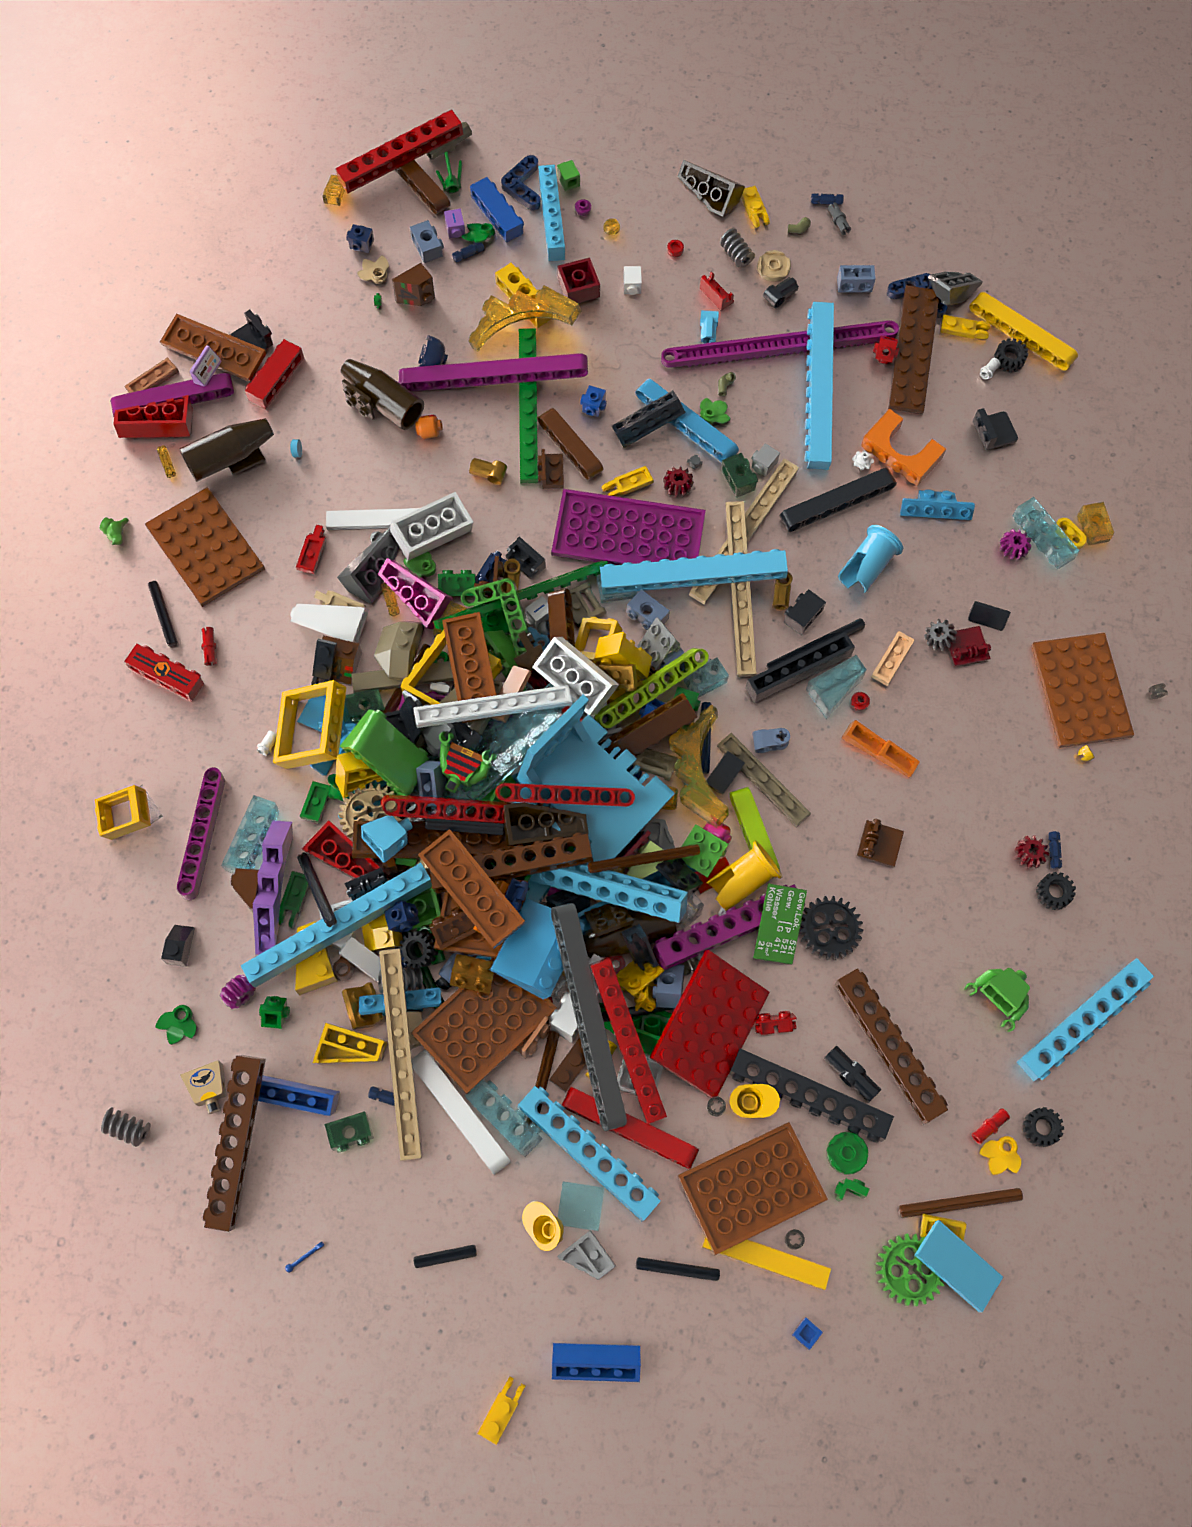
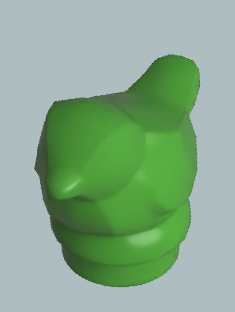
(113, 529)

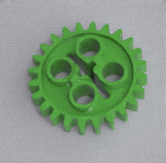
(899, 1285)

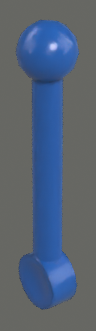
(289, 1267)

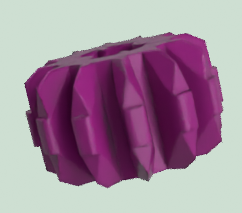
(1015, 544)
(237, 992)

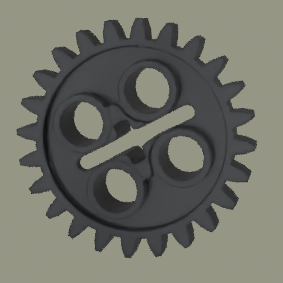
(827, 910)

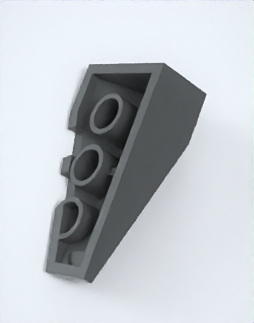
(362, 575)

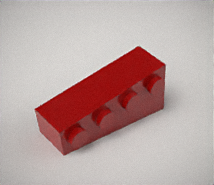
(155, 420)
(336, 851)

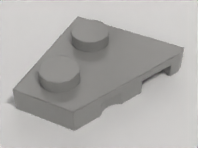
(659, 834)
(588, 1256)

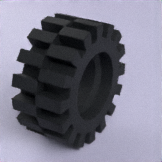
(1015, 348)
(1064, 883)
(408, 949)
(1034, 1135)

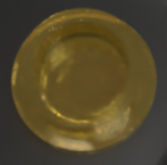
(611, 226)

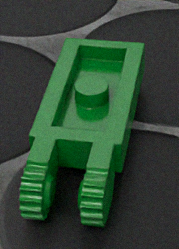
(293, 898)

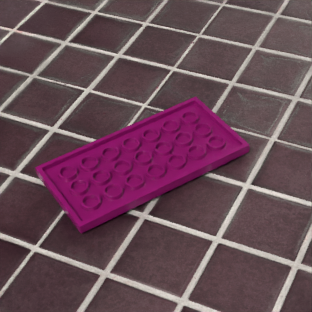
(625, 529)

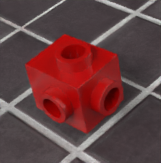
(886, 343)

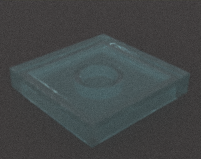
(580, 1206)

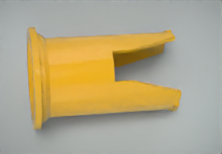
(744, 876)

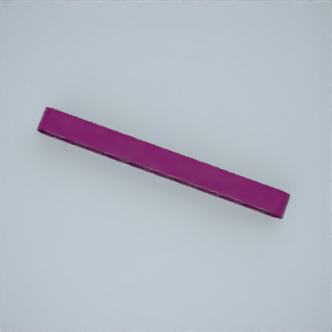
(494, 372)

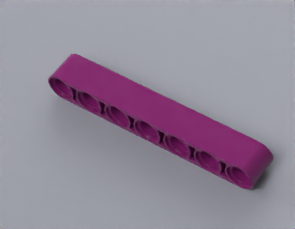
(218, 387)
(201, 842)

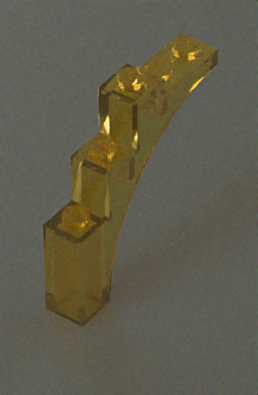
(522, 307)
(698, 794)

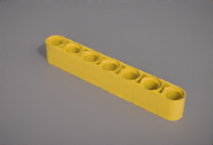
(1022, 329)

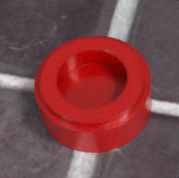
(675, 248)

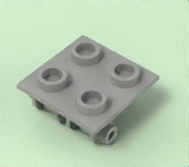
(658, 642)

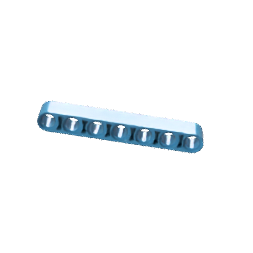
(692, 424)

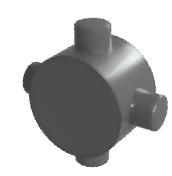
(694, 461)

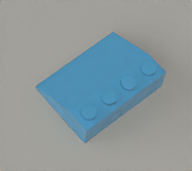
(532, 952)

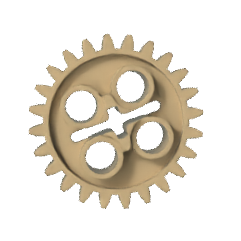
(364, 798)

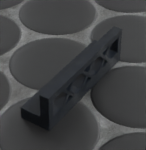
(649, 420)

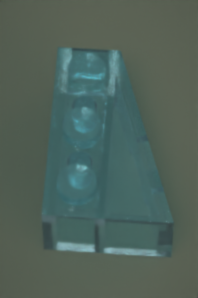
(835, 684)

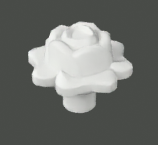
(863, 460)

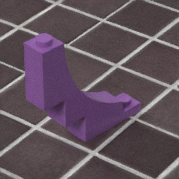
(270, 880)

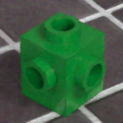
(274, 1012)

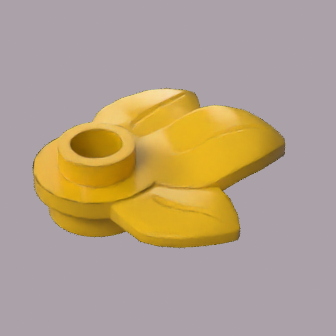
(1000, 1158)

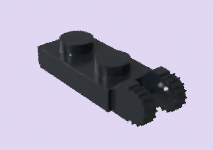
(323, 661)

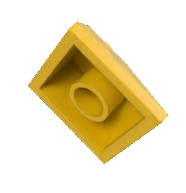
(378, 937)

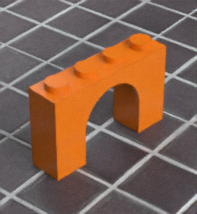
(912, 467)

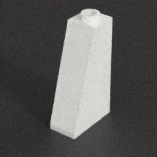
(336, 621)

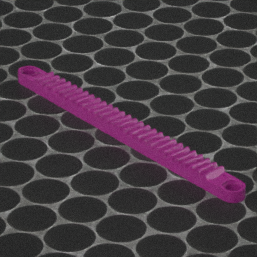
(773, 345)

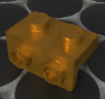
(472, 973)

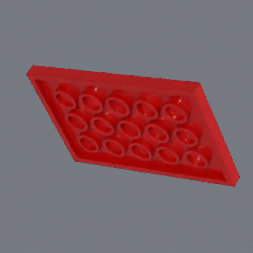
(709, 1024)

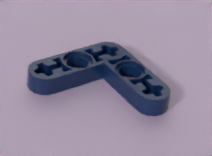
(517, 183)
(917, 281)

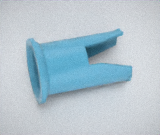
(871, 557)

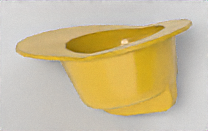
(754, 1100)
(542, 1225)

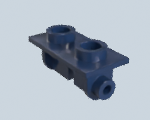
(487, 571)
(516, 893)

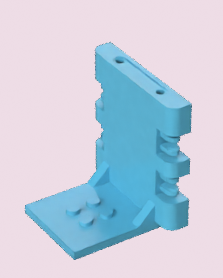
(571, 757)

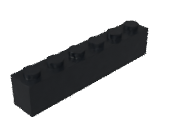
(799, 667)

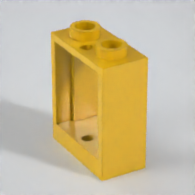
(594, 623)
(138, 807)

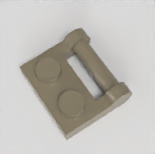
(580, 608)
(656, 763)

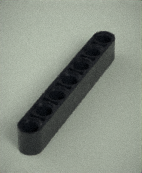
(838, 499)

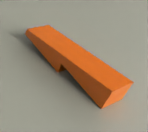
(880, 749)

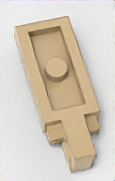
(336, 599)

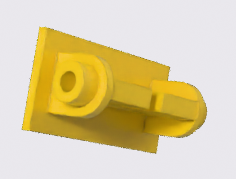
(645, 998)

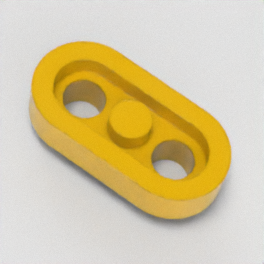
(1072, 532)

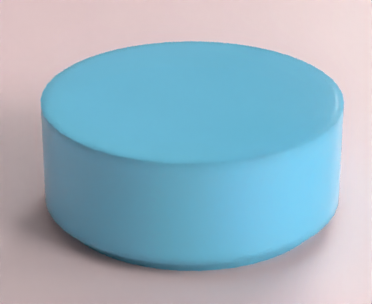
(296, 448)

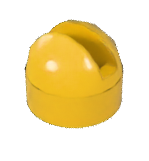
(1088, 755)

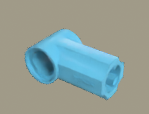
(709, 322)

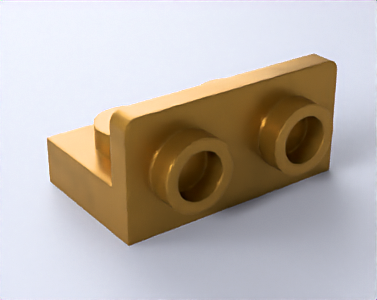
(623, 674)
(351, 1000)

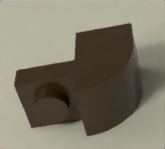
(530, 656)

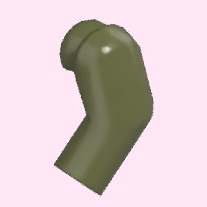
(801, 227)
(724, 382)

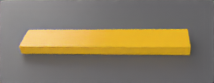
(778, 1262)

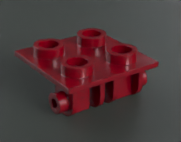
(969, 647)

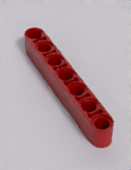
(575, 792)
(440, 809)
(635, 1130)

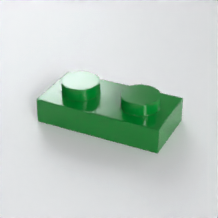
(315, 802)

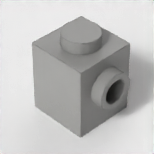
(765, 459)

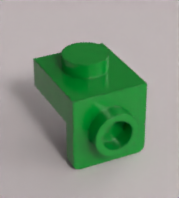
(855, 1187)

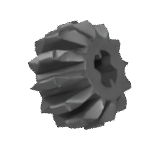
(939, 628)

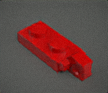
(311, 551)

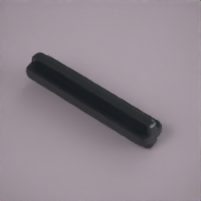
(445, 1256)

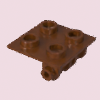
(880, 843)

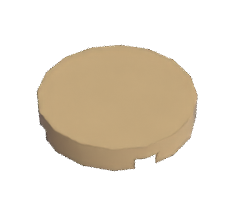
(774, 266)

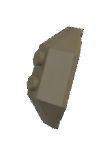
(398, 648)

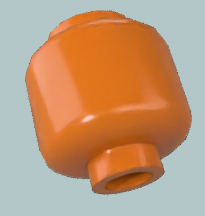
(428, 426)

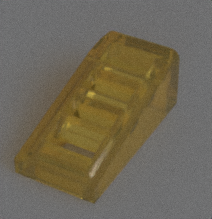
(333, 199)

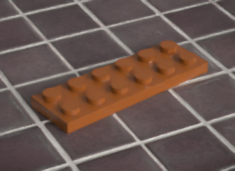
(235, 354)
(469, 657)
(472, 888)

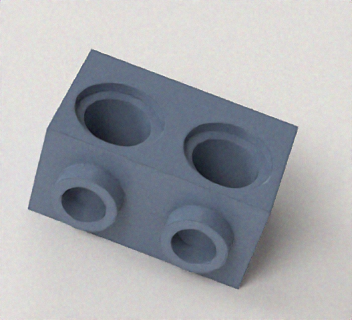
(856, 278)

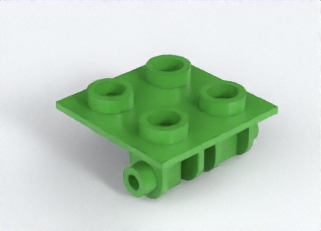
(710, 850)

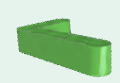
(510, 615)

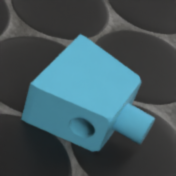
(386, 836)

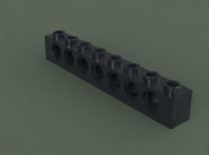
(880, 1120)

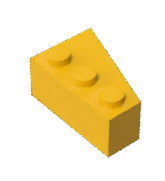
(619, 650)
(353, 774)
(314, 971)
(345, 1045)

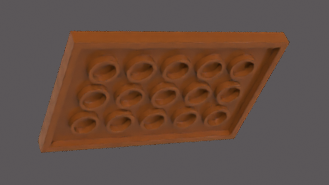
(204, 546)
(1082, 690)
(480, 1029)
(752, 1188)

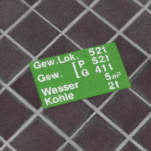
(780, 924)

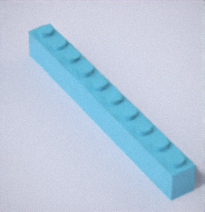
(820, 386)
(694, 571)
(348, 920)

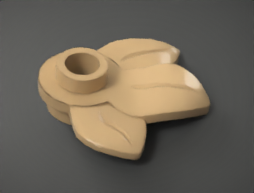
(374, 270)

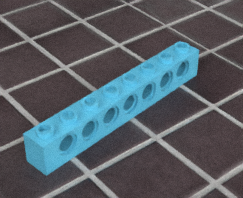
(618, 890)
(1031, 1062)
(641, 1208)

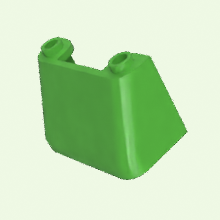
(386, 752)

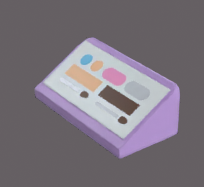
(205, 366)

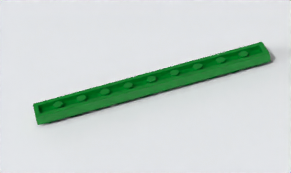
(528, 413)
(531, 592)

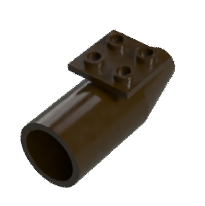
(374, 389)
(230, 447)
(610, 920)

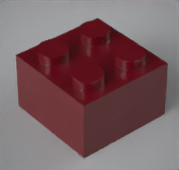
(579, 280)

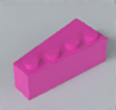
(419, 595)

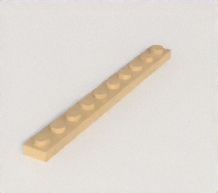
(755, 516)
(741, 593)
(400, 1054)

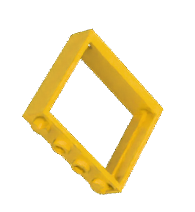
(428, 658)
(330, 730)

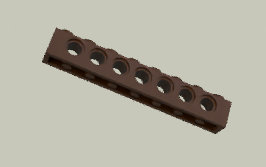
(540, 864)
(890, 1057)
(212, 1215)

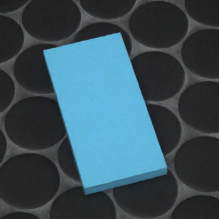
(959, 1266)

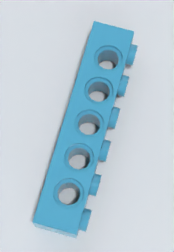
(551, 213)

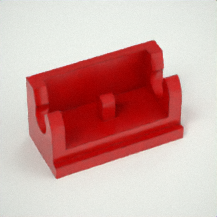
(715, 292)

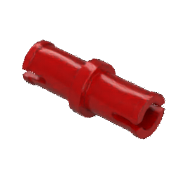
(208, 646)
(990, 1126)

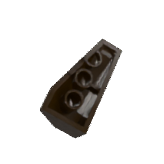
(712, 189)
(534, 823)

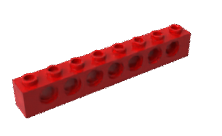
(399, 151)
(628, 1040)

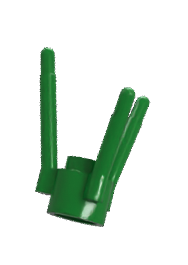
(451, 183)

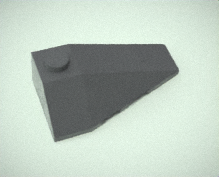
(431, 733)

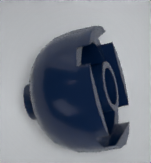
(432, 353)

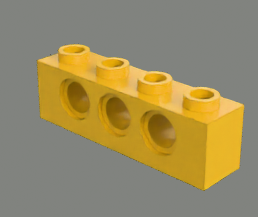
(510, 280)

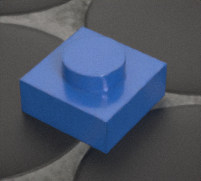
(807, 1333)

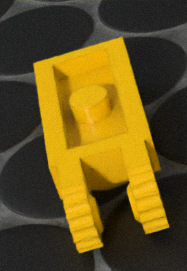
(754, 206)
(964, 327)
(629, 482)
(500, 1413)

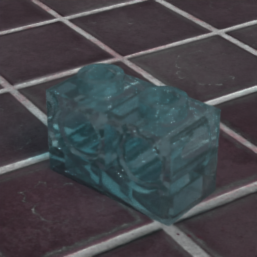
(708, 681)

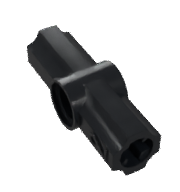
(852, 1074)

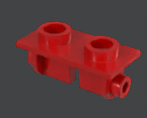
(783, 1022)

